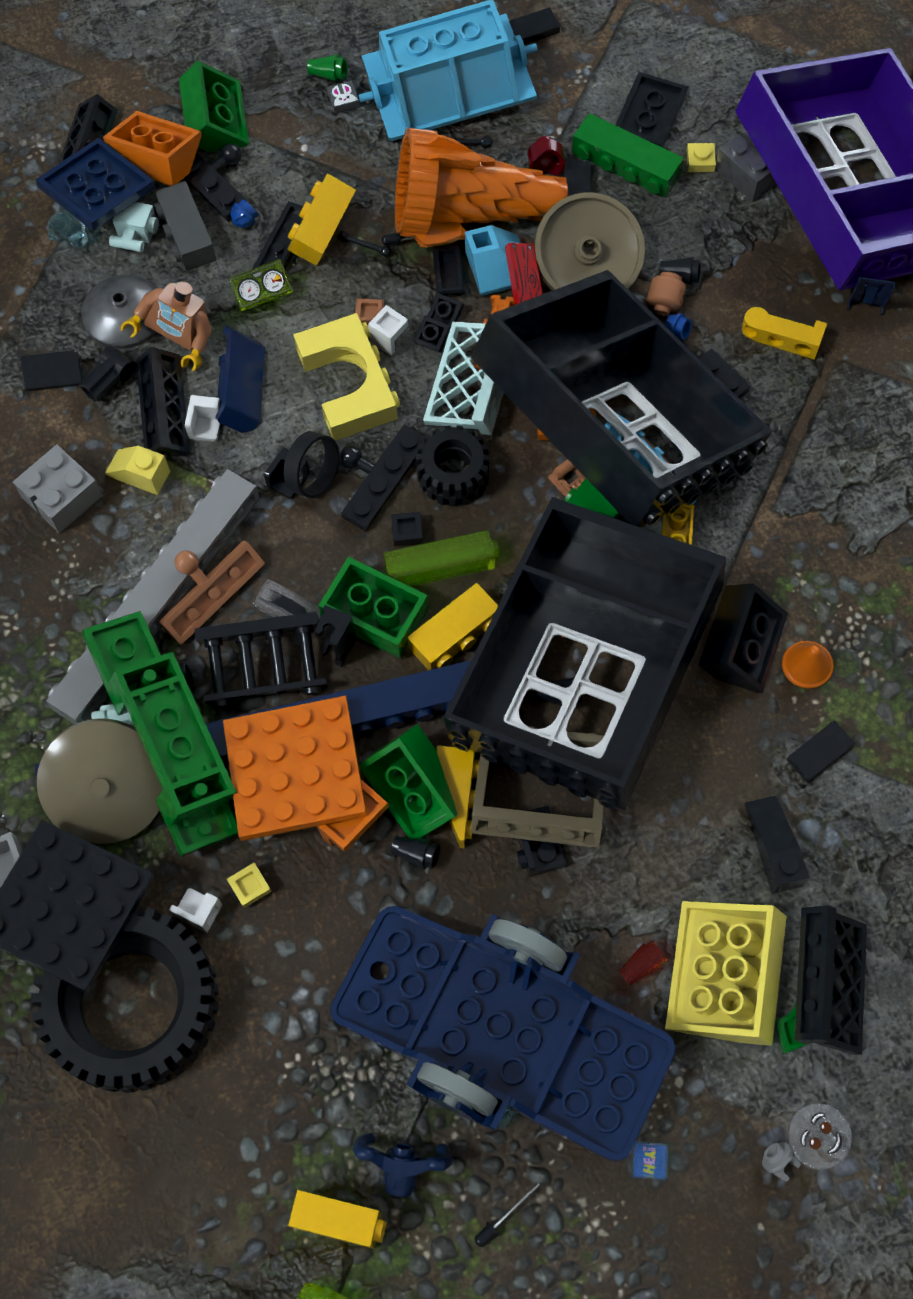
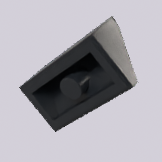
(51, 370)

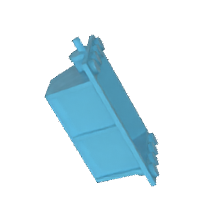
(448, 69)

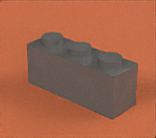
(184, 226)

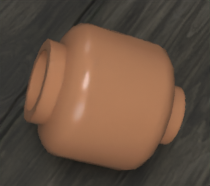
(666, 293)

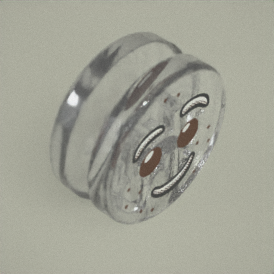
(818, 1136)

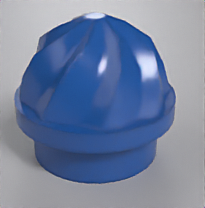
(243, 214)
(679, 325)

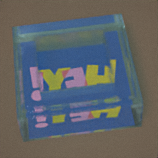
(650, 1160)

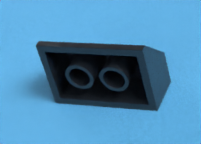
(743, 637)

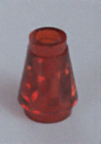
(643, 963)

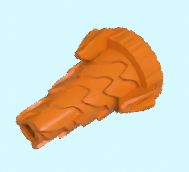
(451, 186)

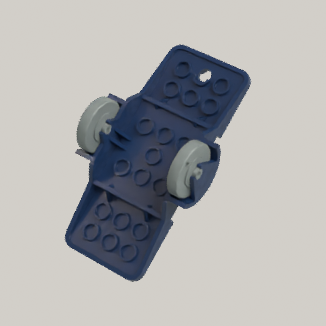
(505, 1029)

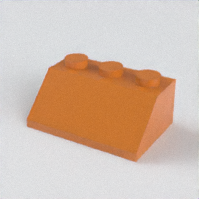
(156, 146)

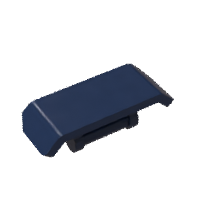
(240, 382)

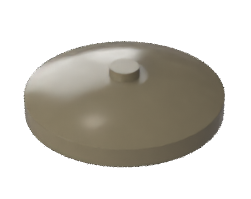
(587, 237)
(98, 781)

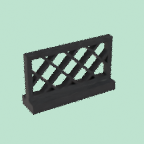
(818, 980)

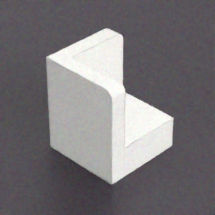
(386, 329)
(201, 419)
(197, 909)

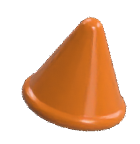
(807, 664)

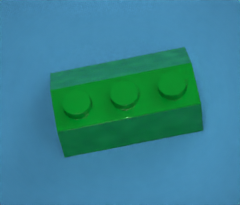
(213, 106)

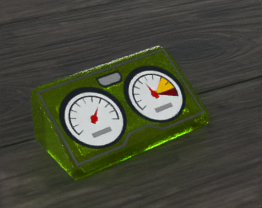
(260, 285)

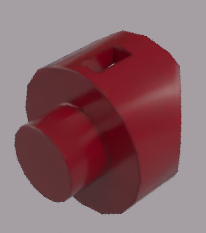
(546, 156)

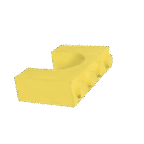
(348, 342)

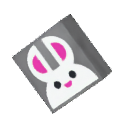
(343, 96)

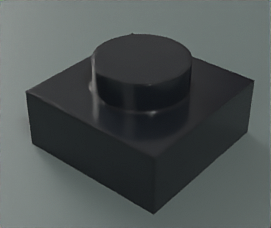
(407, 528)

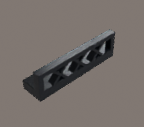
(92, 121)
(155, 400)

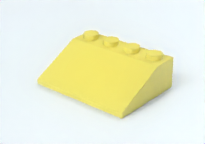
(727, 971)

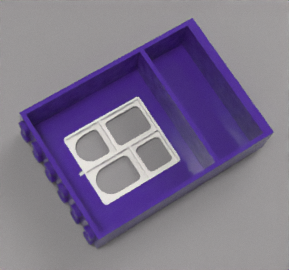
(853, 228)

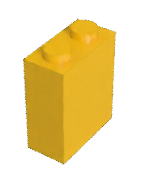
(337, 1219)

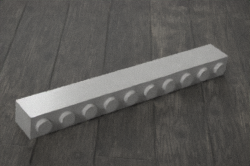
(161, 586)

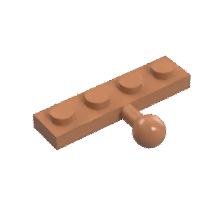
(210, 590)

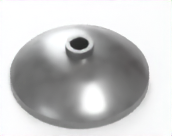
(104, 315)

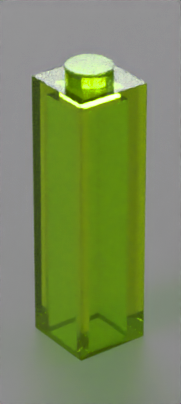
(442, 559)

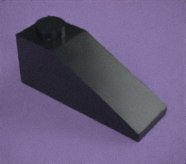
(776, 845)

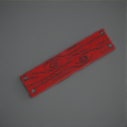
(523, 271)

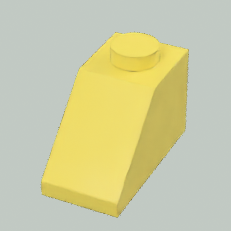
(139, 468)

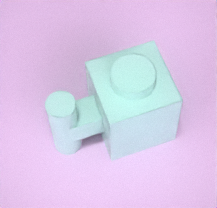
(134, 227)

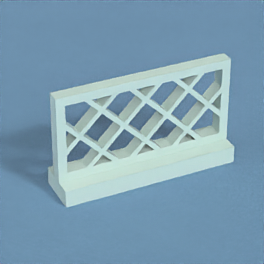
(487, 398)

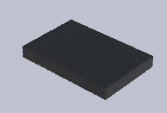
(652, 108)

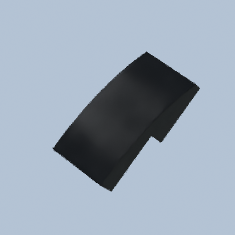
(437, 324)

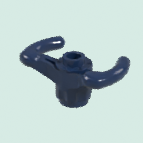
(401, 1163)

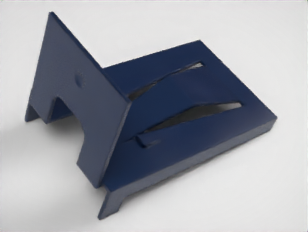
(874, 292)

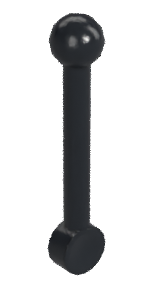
(485, 142)
(344, 237)

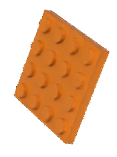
(294, 768)

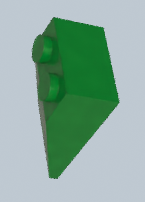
(412, 782)

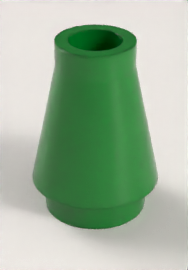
(328, 67)

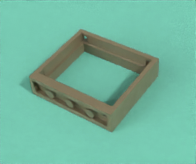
(537, 825)

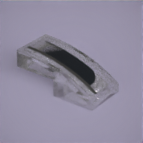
(280, 601)

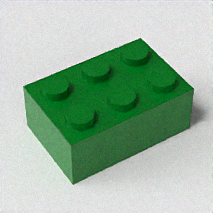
(380, 606)

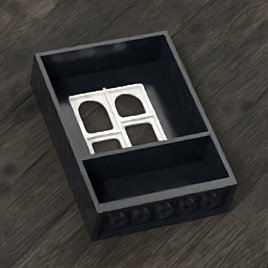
(600, 342)
(617, 595)

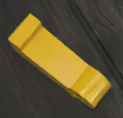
(783, 333)

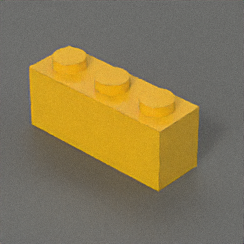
(320, 218)
(453, 628)

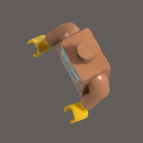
(177, 316)

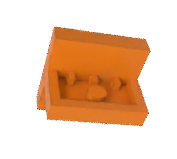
(347, 832)

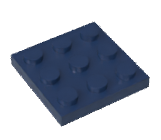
(95, 184)

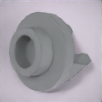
(777, 1157)

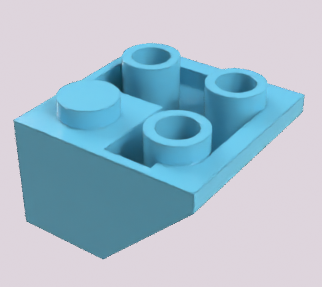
(488, 257)

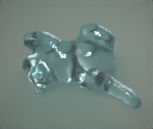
(67, 226)

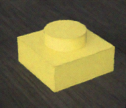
(701, 157)
(249, 885)

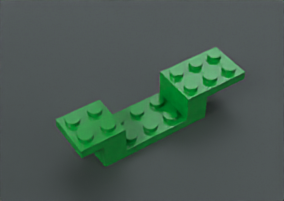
(170, 729)

